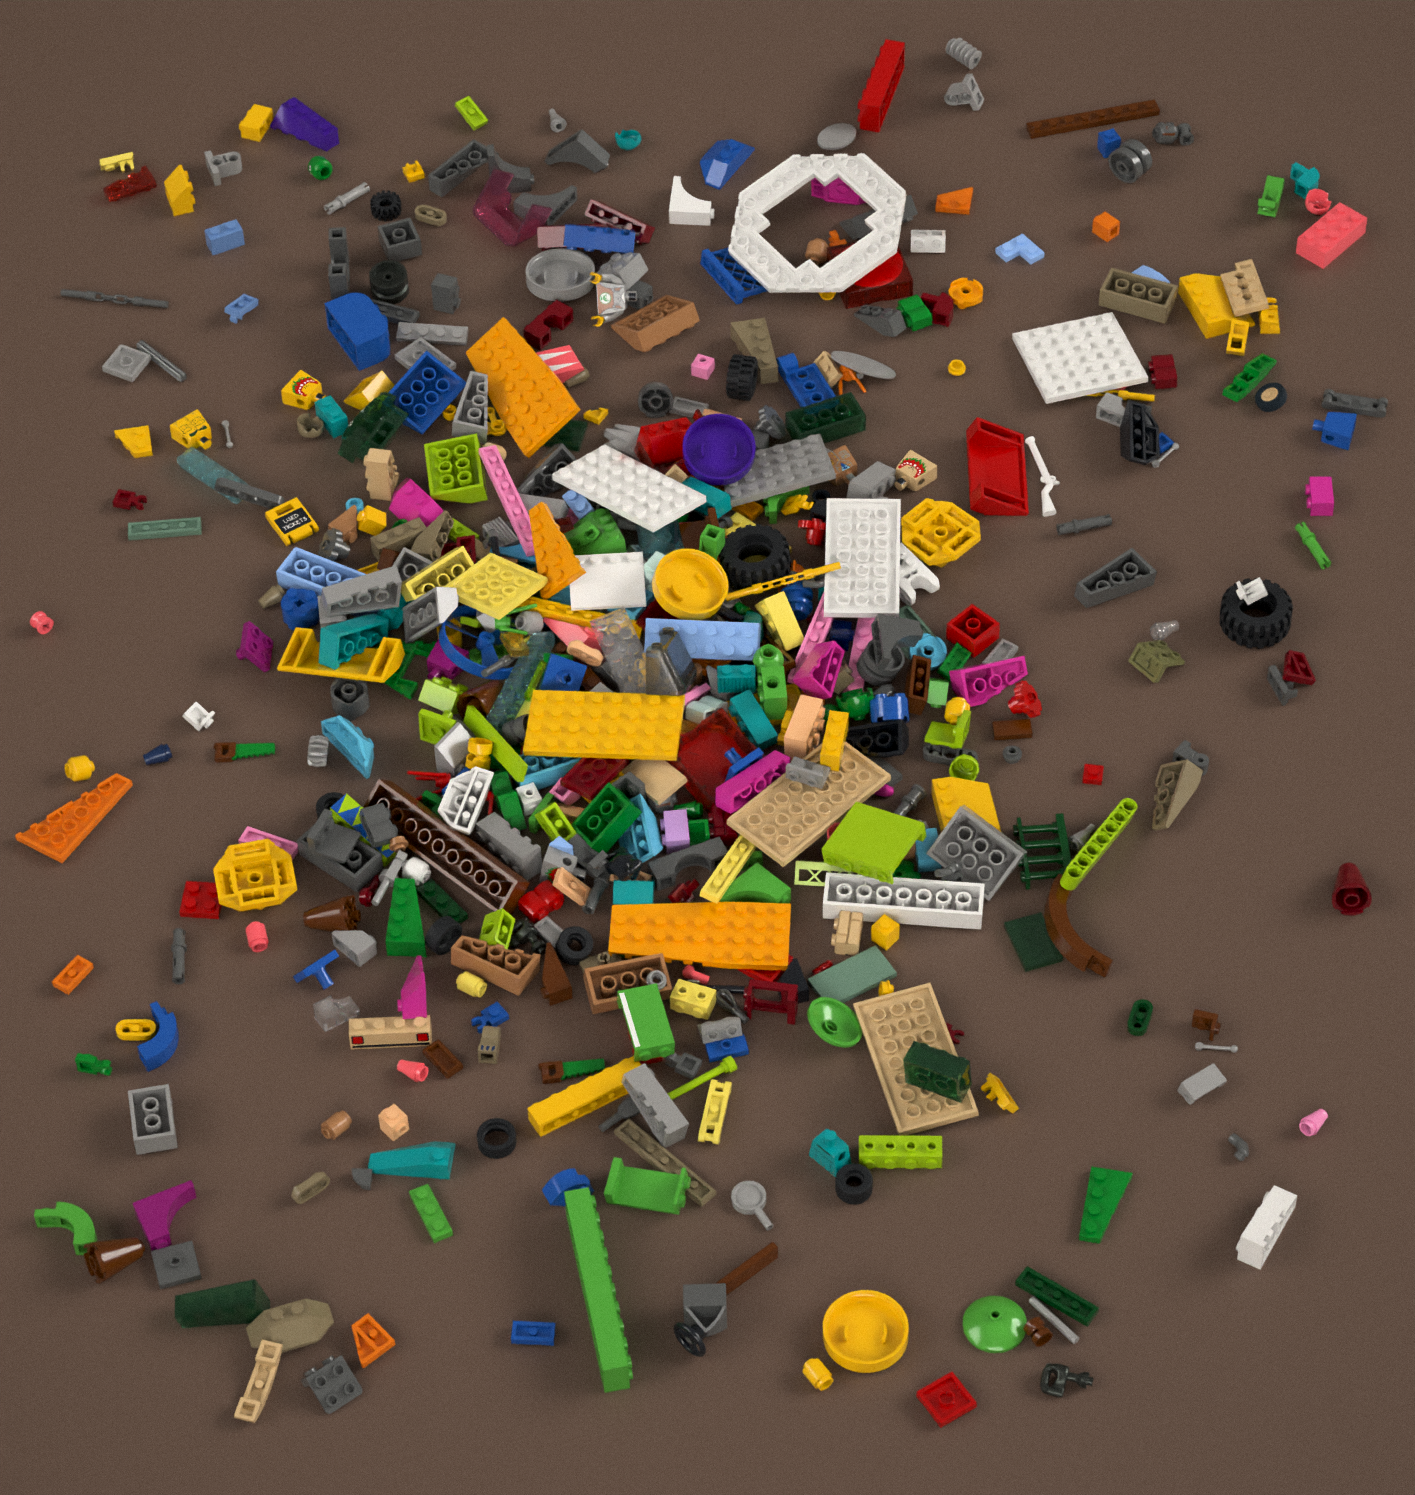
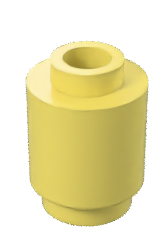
(471, 984)

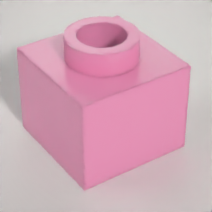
(702, 366)

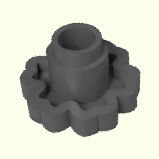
(770, 422)
(333, 546)

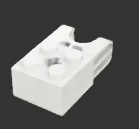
(913, 576)

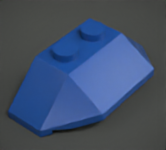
(723, 161)

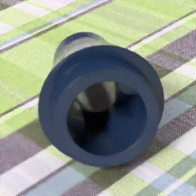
(159, 754)

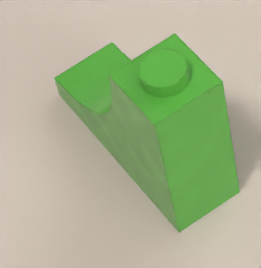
(757, 886)

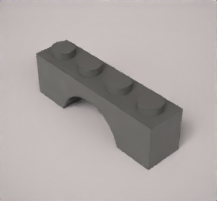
(705, 854)

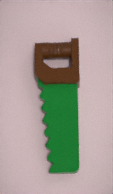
(241, 750)
(569, 1069)

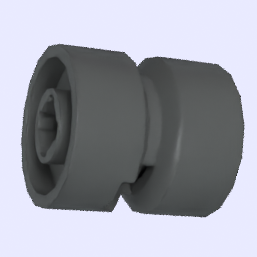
(515, 730)

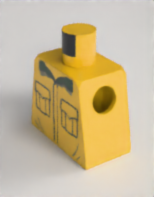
(192, 431)

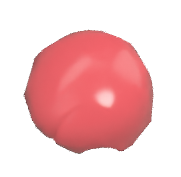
(1317, 202)

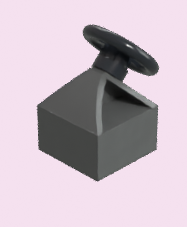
(703, 1315)

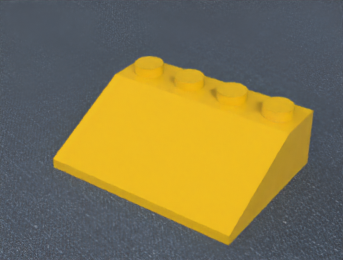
(1209, 304)
(953, 792)

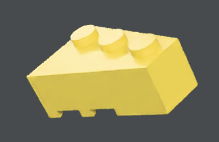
(780, 621)

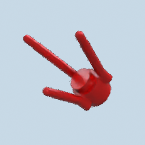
(441, 779)

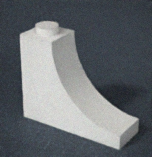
(688, 209)

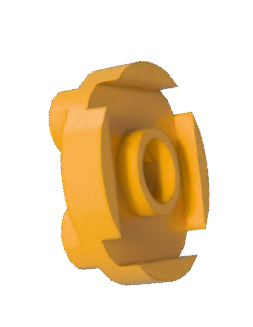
(973, 293)

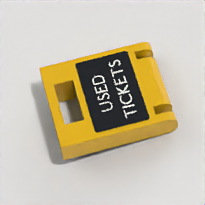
(293, 523)

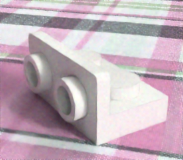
(928, 241)

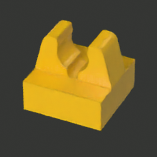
(413, 172)

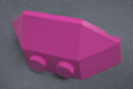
(412, 502)

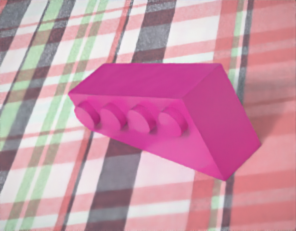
(750, 782)

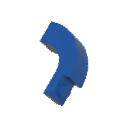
(163, 1045)

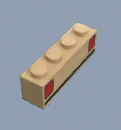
(389, 1032)

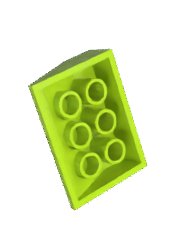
(456, 470)

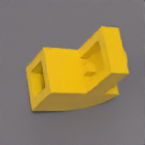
(1237, 338)

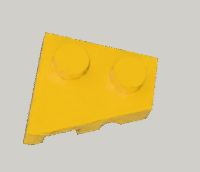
(136, 440)

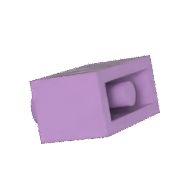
(676, 830)

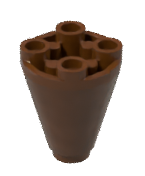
(334, 915)

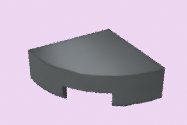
(362, 1177)

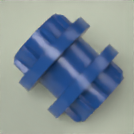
(799, 599)

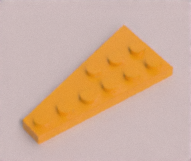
(552, 552)

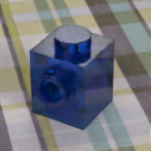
(842, 633)

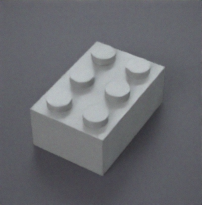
(152, 1119)

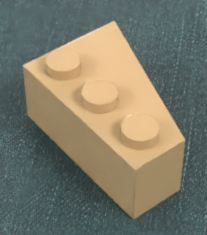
(380, 474)

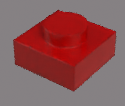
(1093, 774)

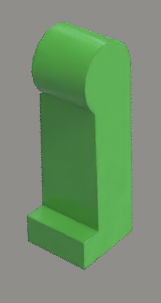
(582, 535)

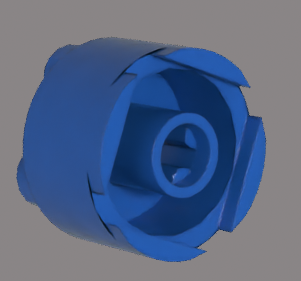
(300, 608)
(889, 708)

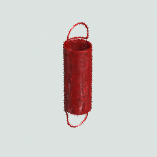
(827, 964)

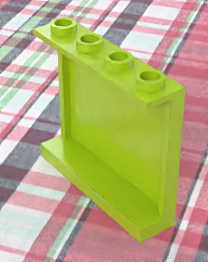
(872, 842)

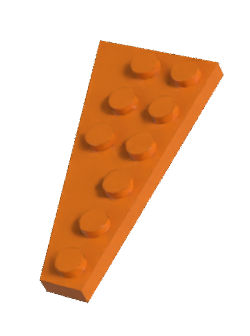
(72, 822)

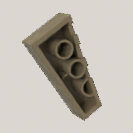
(754, 340)

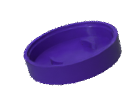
(719, 449)

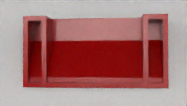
(996, 470)

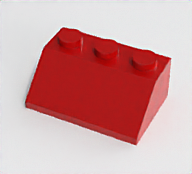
(664, 440)

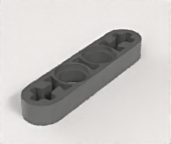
(248, 493)

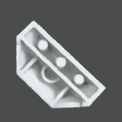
(465, 799)

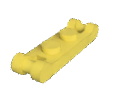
(714, 1111)

